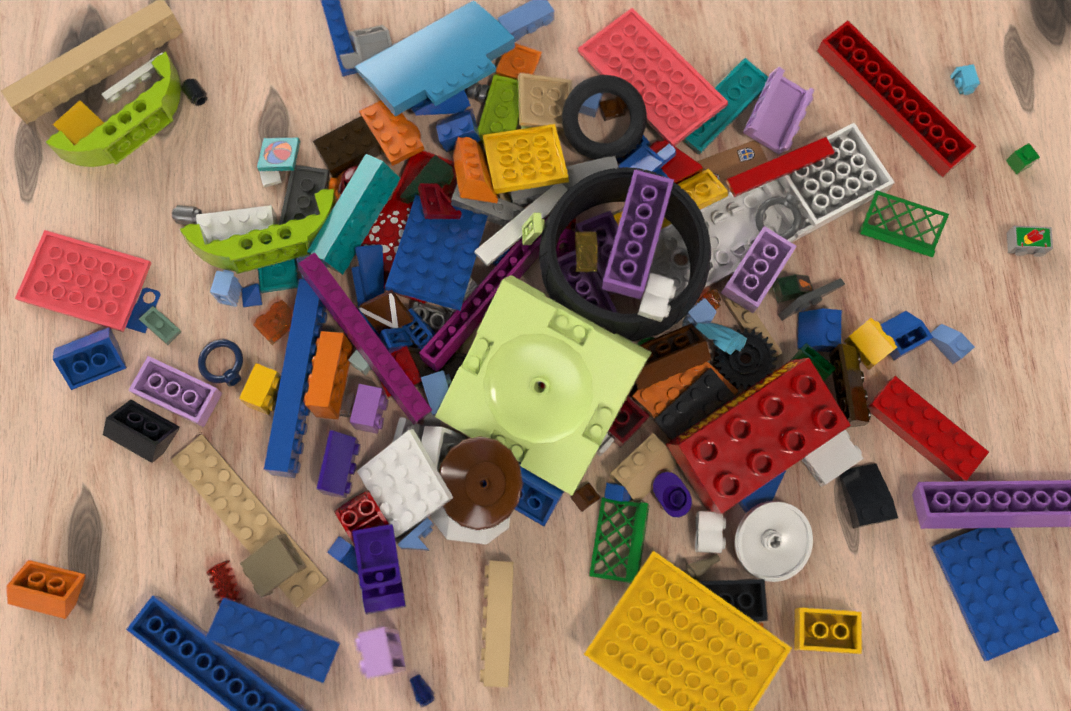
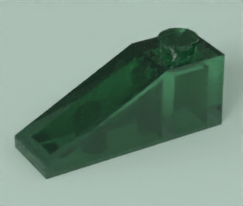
(434, 172)

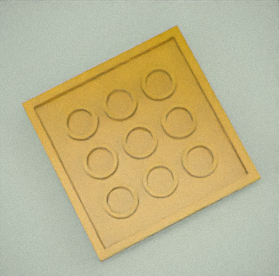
(525, 158)

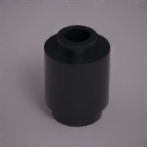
(194, 92)

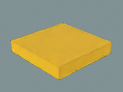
(77, 122)

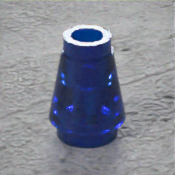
(422, 692)

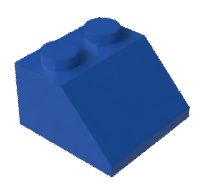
(455, 126)
(819, 329)

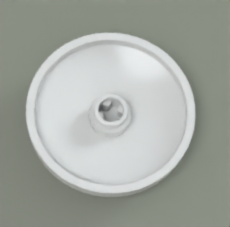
(774, 541)

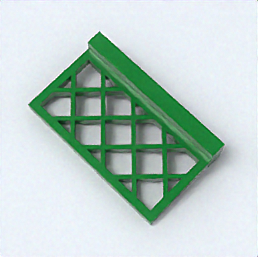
(898, 239)
(637, 540)

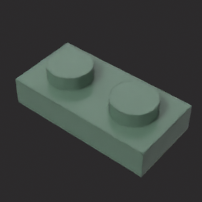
(160, 325)

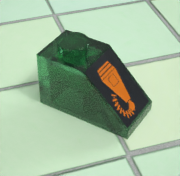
(791, 287)

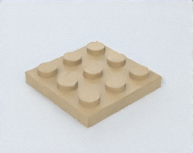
(542, 100)

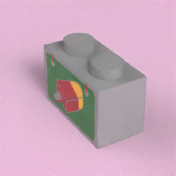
(1029, 240)

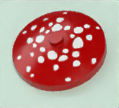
(389, 230)

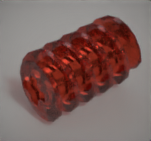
(223, 582)

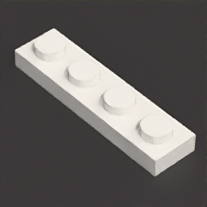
(129, 83)

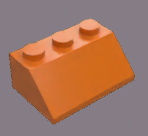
(45, 589)

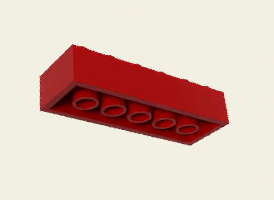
(927, 430)

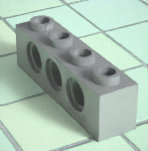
(498, 213)

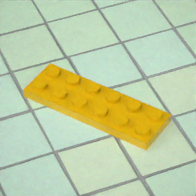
(702, 188)

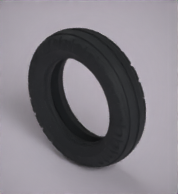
(611, 85)

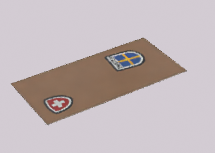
(734, 161)

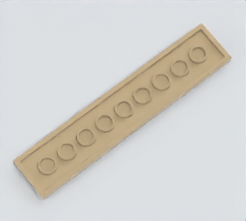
(243, 512)

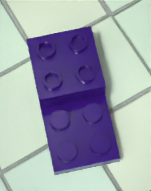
(379, 569)

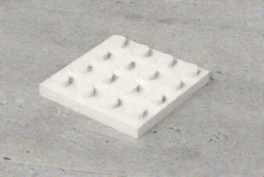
(405, 483)

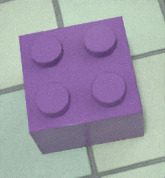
(368, 409)

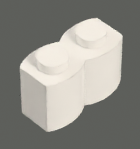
(656, 297)
(709, 532)

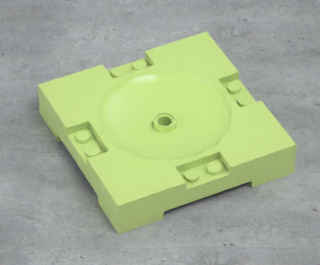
(584, 375)

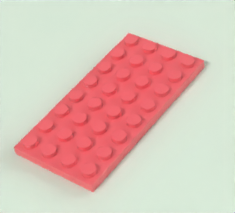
(672, 90)

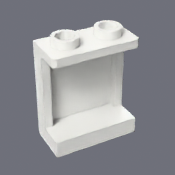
(832, 458)

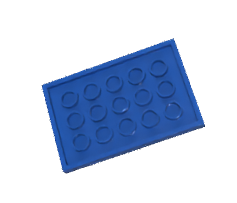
(436, 257)
(995, 590)

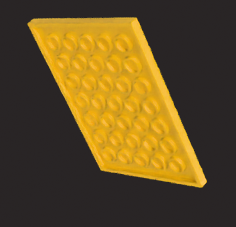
(685, 644)

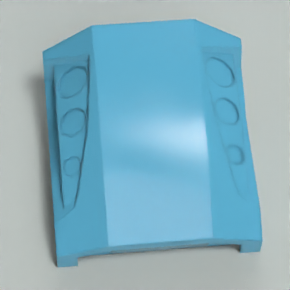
(722, 336)

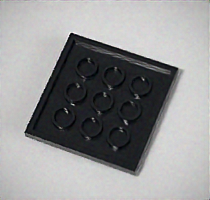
(694, 404)

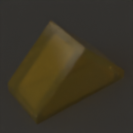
(586, 251)

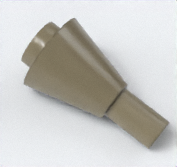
(699, 568)

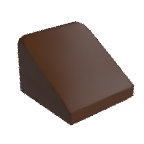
(585, 497)

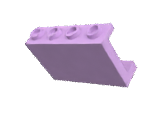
(778, 112)

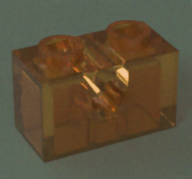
(274, 331)

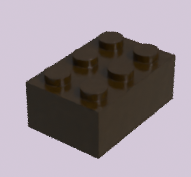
(347, 146)

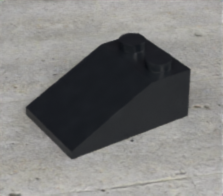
(867, 496)

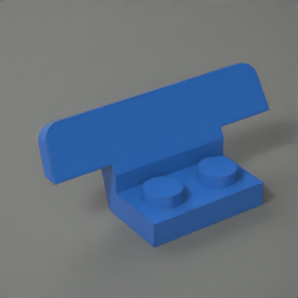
(647, 159)

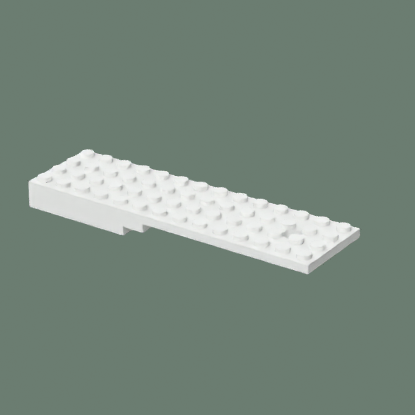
(824, 193)

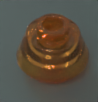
(712, 297)

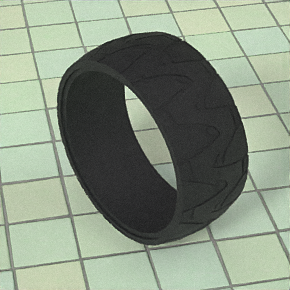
(613, 186)

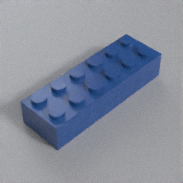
(273, 640)

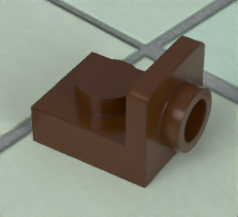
(613, 108)

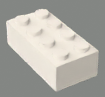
(233, 222)

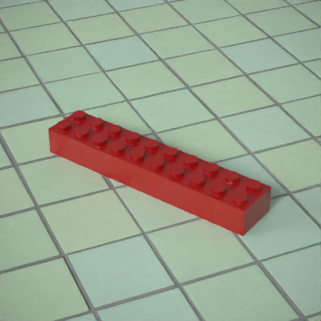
(895, 98)

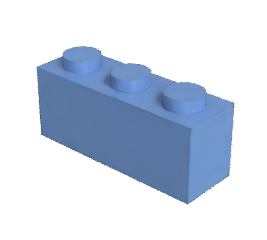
(527, 18)

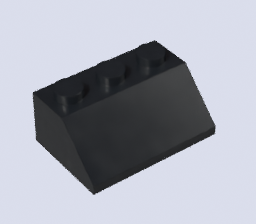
(140, 430)

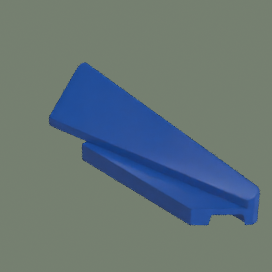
(369, 275)

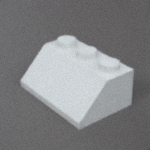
(438, 442)

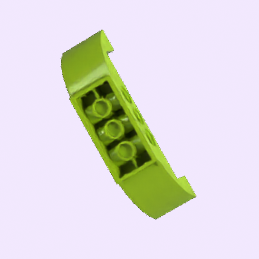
(130, 126)
(263, 246)

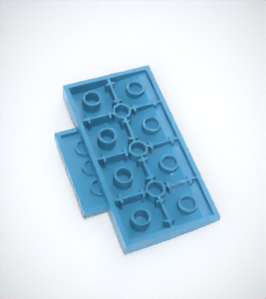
(438, 59)

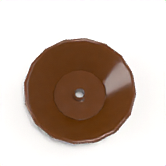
(464, 473)

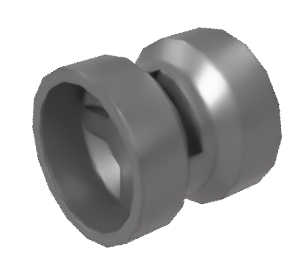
(478, 91)

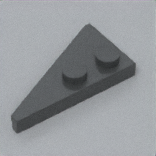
(813, 297)

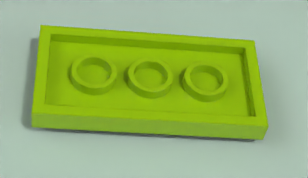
(501, 107)

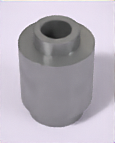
(185, 214)

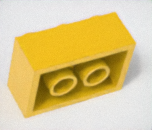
(828, 630)

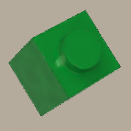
(1022, 158)

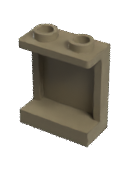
(272, 565)

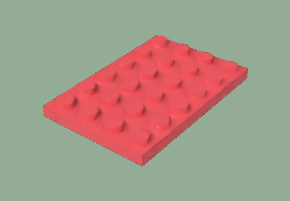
(83, 281)

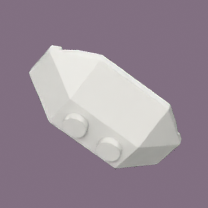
(455, 532)

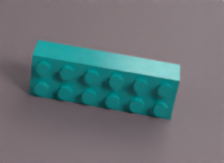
(354, 213)

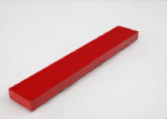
(780, 166)

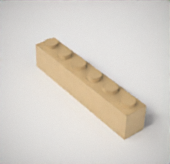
(498, 625)

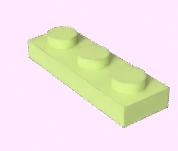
(532, 228)

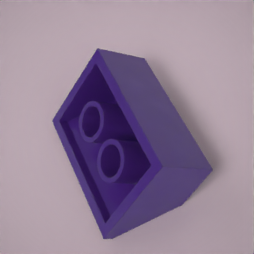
(338, 465)

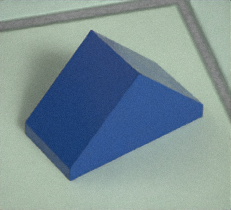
(395, 339)

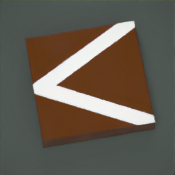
(386, 312)

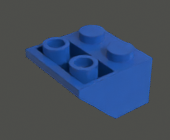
(907, 333)

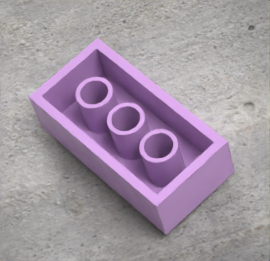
(758, 269)
(175, 391)

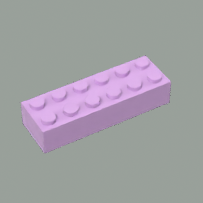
(380, 652)

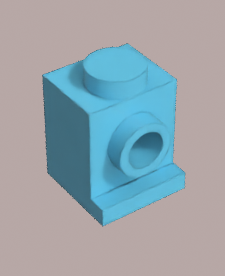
(965, 79)

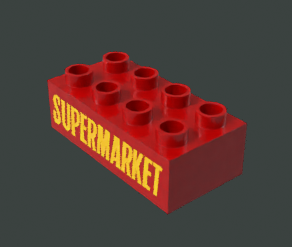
(758, 435)

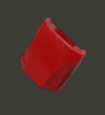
(360, 514)

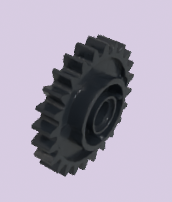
(753, 371)

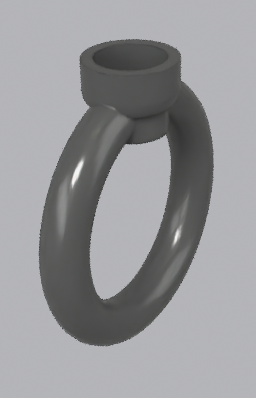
(788, 201)

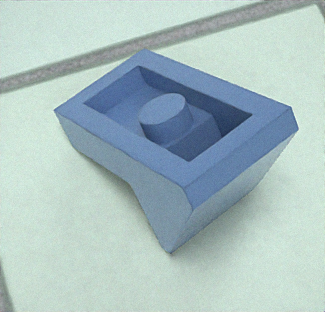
(412, 540)

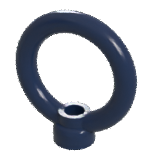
(232, 375)

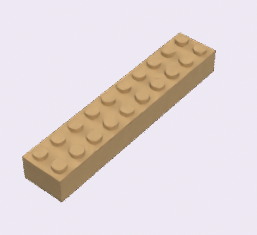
(92, 61)

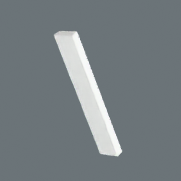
(512, 231)

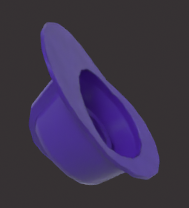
(672, 494)

